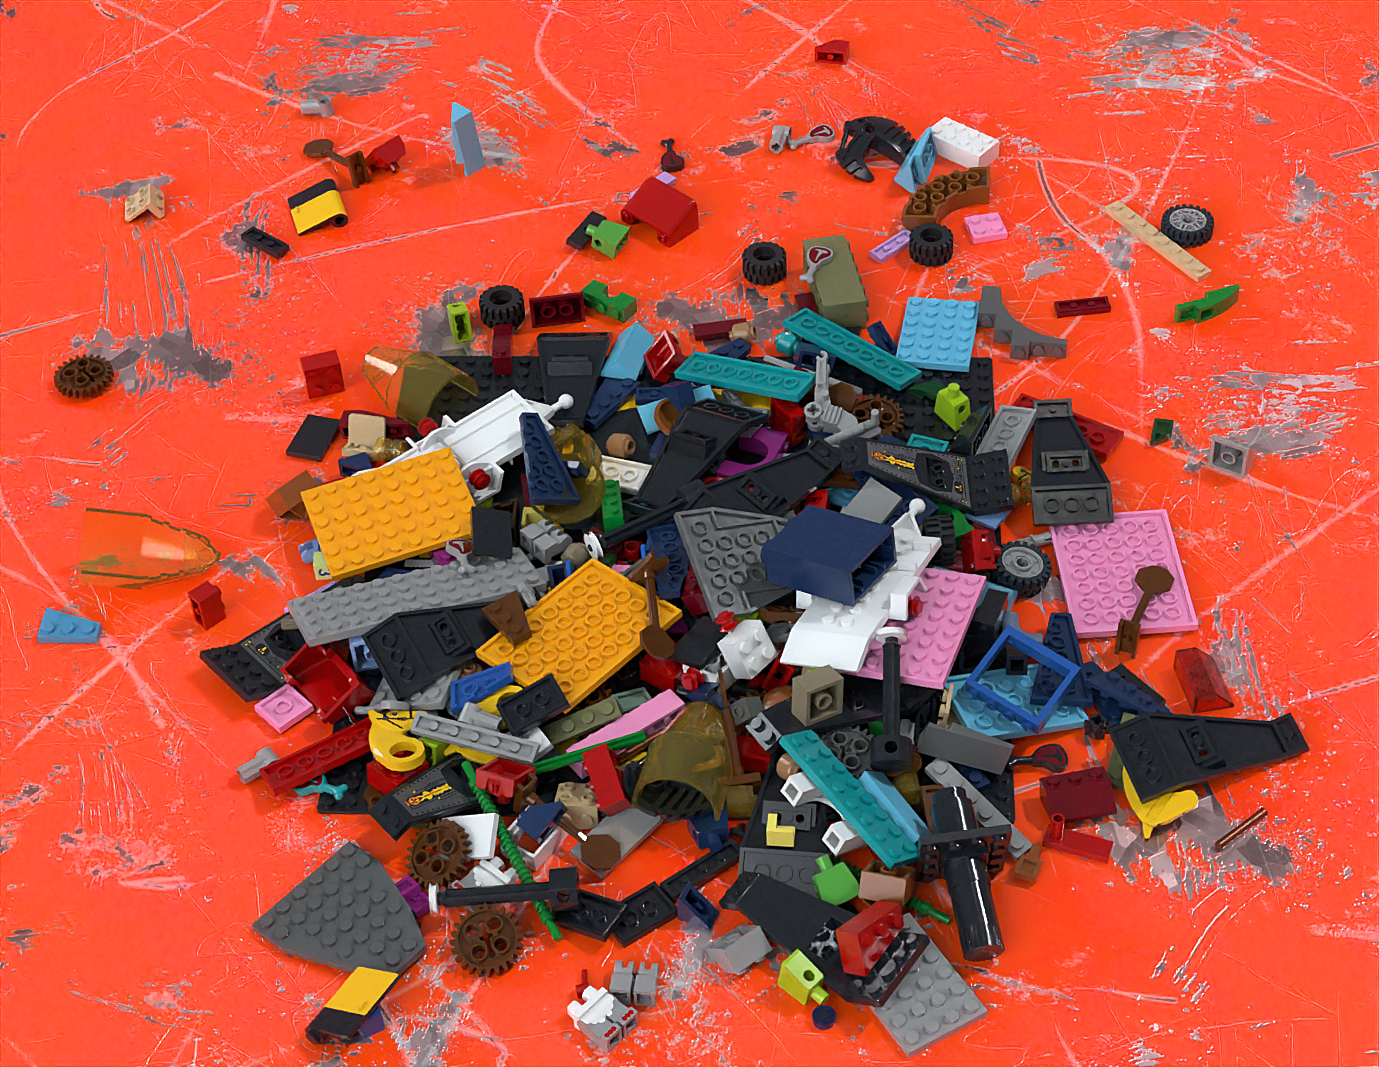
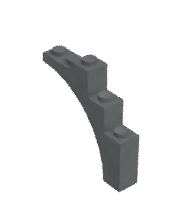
(1009, 331)

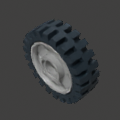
(1187, 225)
(1022, 568)

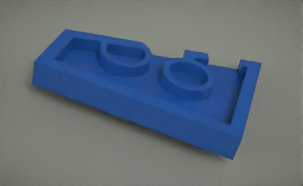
(479, 685)

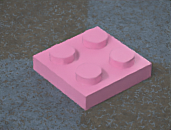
(985, 227)
(284, 708)

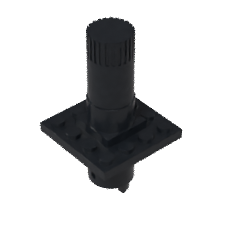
(965, 859)

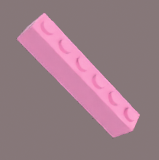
(647, 717)

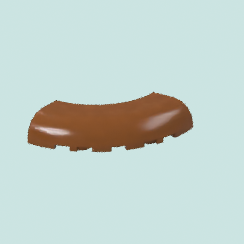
(945, 195)

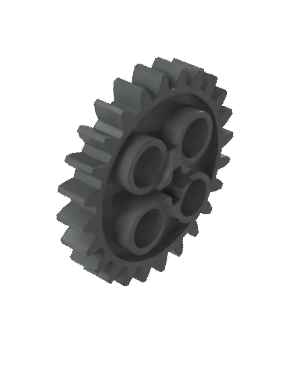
(858, 750)

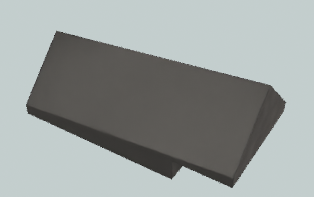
(965, 747)

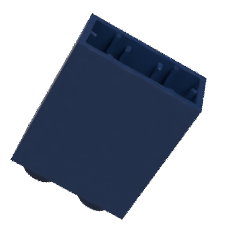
(829, 554)

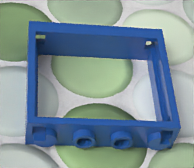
(1038, 652)

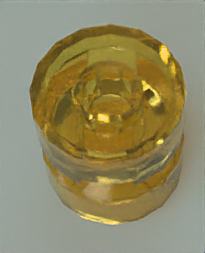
(389, 450)
(1021, 492)

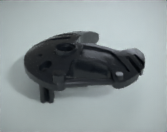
(876, 134)
(665, 796)

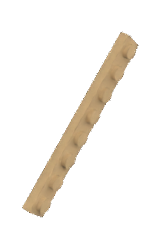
(1158, 241)

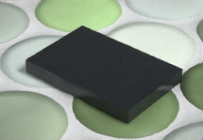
(314, 438)
(491, 532)
(698, 644)
(533, 705)
(648, 911)
(596, 917)

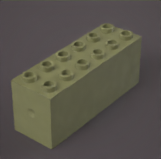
(837, 285)

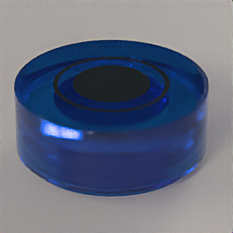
(823, 1017)

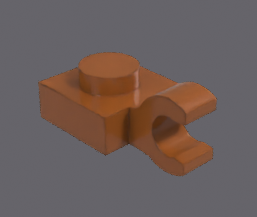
(1029, 866)

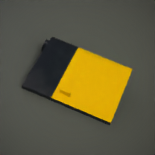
(318, 206)
(351, 1004)

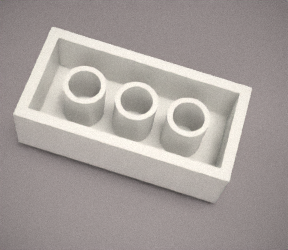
(964, 144)

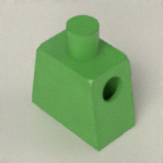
(608, 237)
(834, 882)

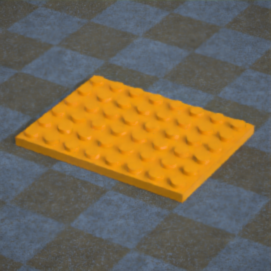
(390, 513)
(580, 632)

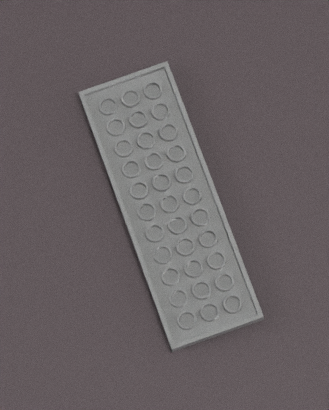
(363, 606)

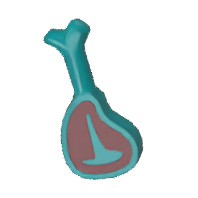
(319, 784)

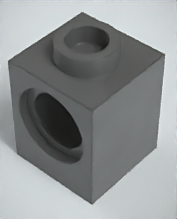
(745, 709)

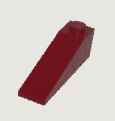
(502, 349)
(394, 427)

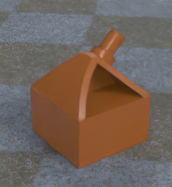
(287, 499)
(886, 885)

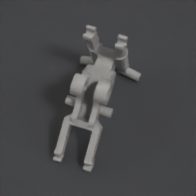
(835, 419)

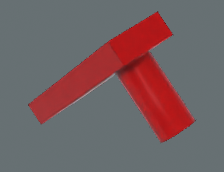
(1074, 842)

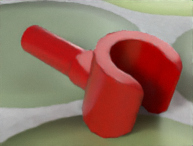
(581, 987)

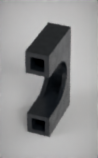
(989, 615)
(1015, 660)

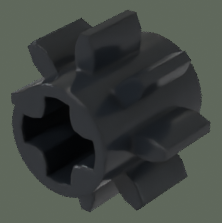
(1096, 726)

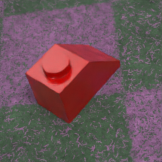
(833, 52)

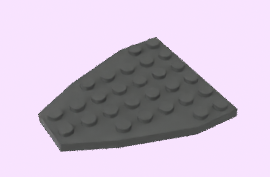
(727, 558)
(346, 917)

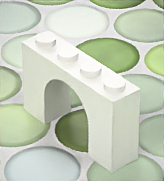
(840, 835)

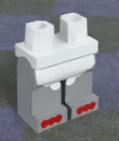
(487, 874)
(603, 1018)

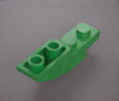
(1206, 308)

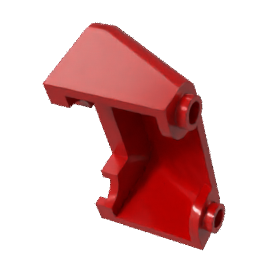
(663, 209)
(325, 676)

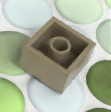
(817, 695)

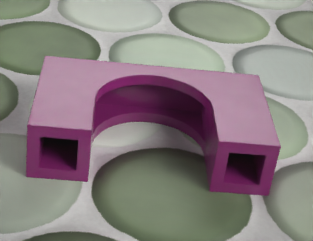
(764, 442)

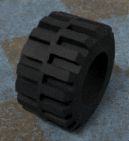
(931, 244)
(764, 263)
(502, 306)
(941, 527)

